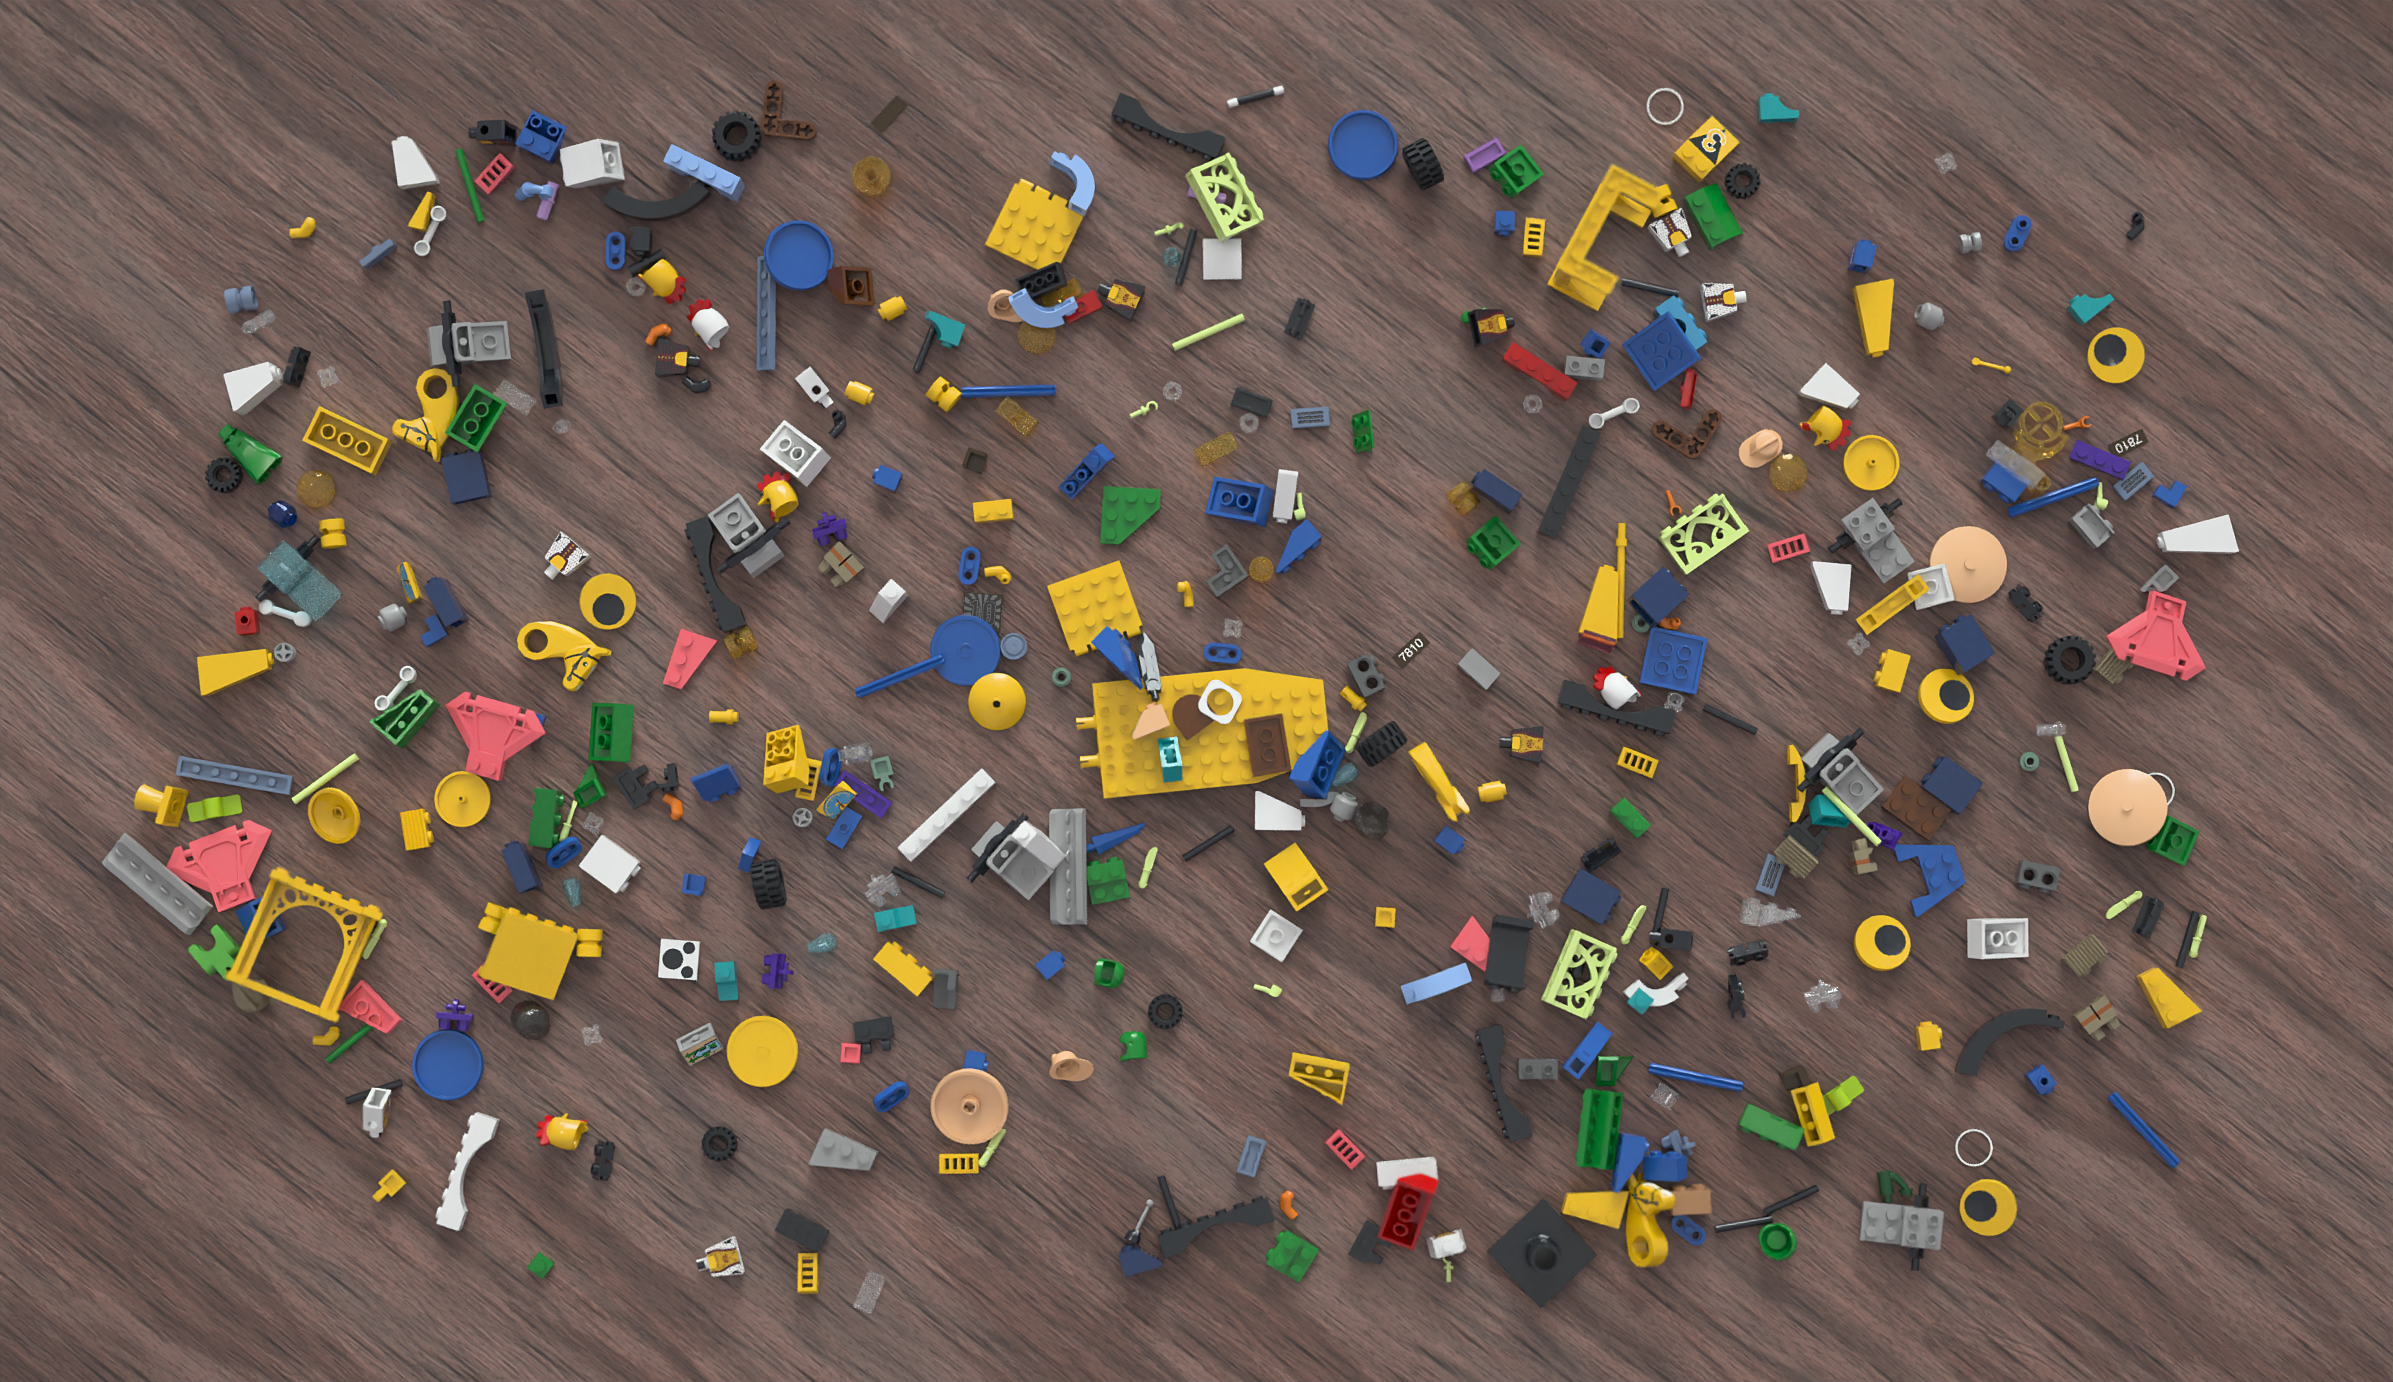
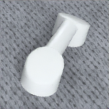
(438, 215)
(1629, 405)
(300, 618)
(408, 676)

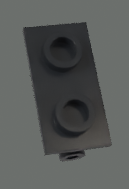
(1299, 318)
(294, 375)
(2022, 596)
(1605, 852)
(2148, 916)
(1740, 956)
(601, 1153)

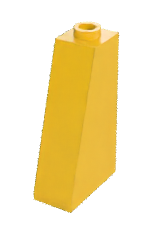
(1874, 314)
(1602, 606)
(229, 669)

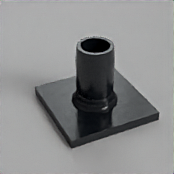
(1541, 1253)

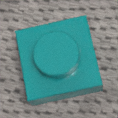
(1640, 1001)

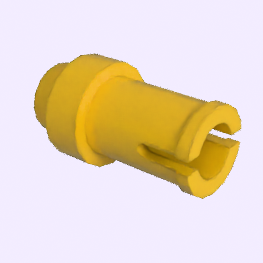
(1356, 701)
(727, 717)

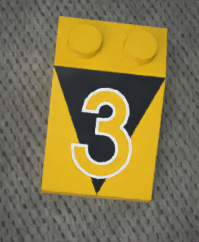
(1705, 149)

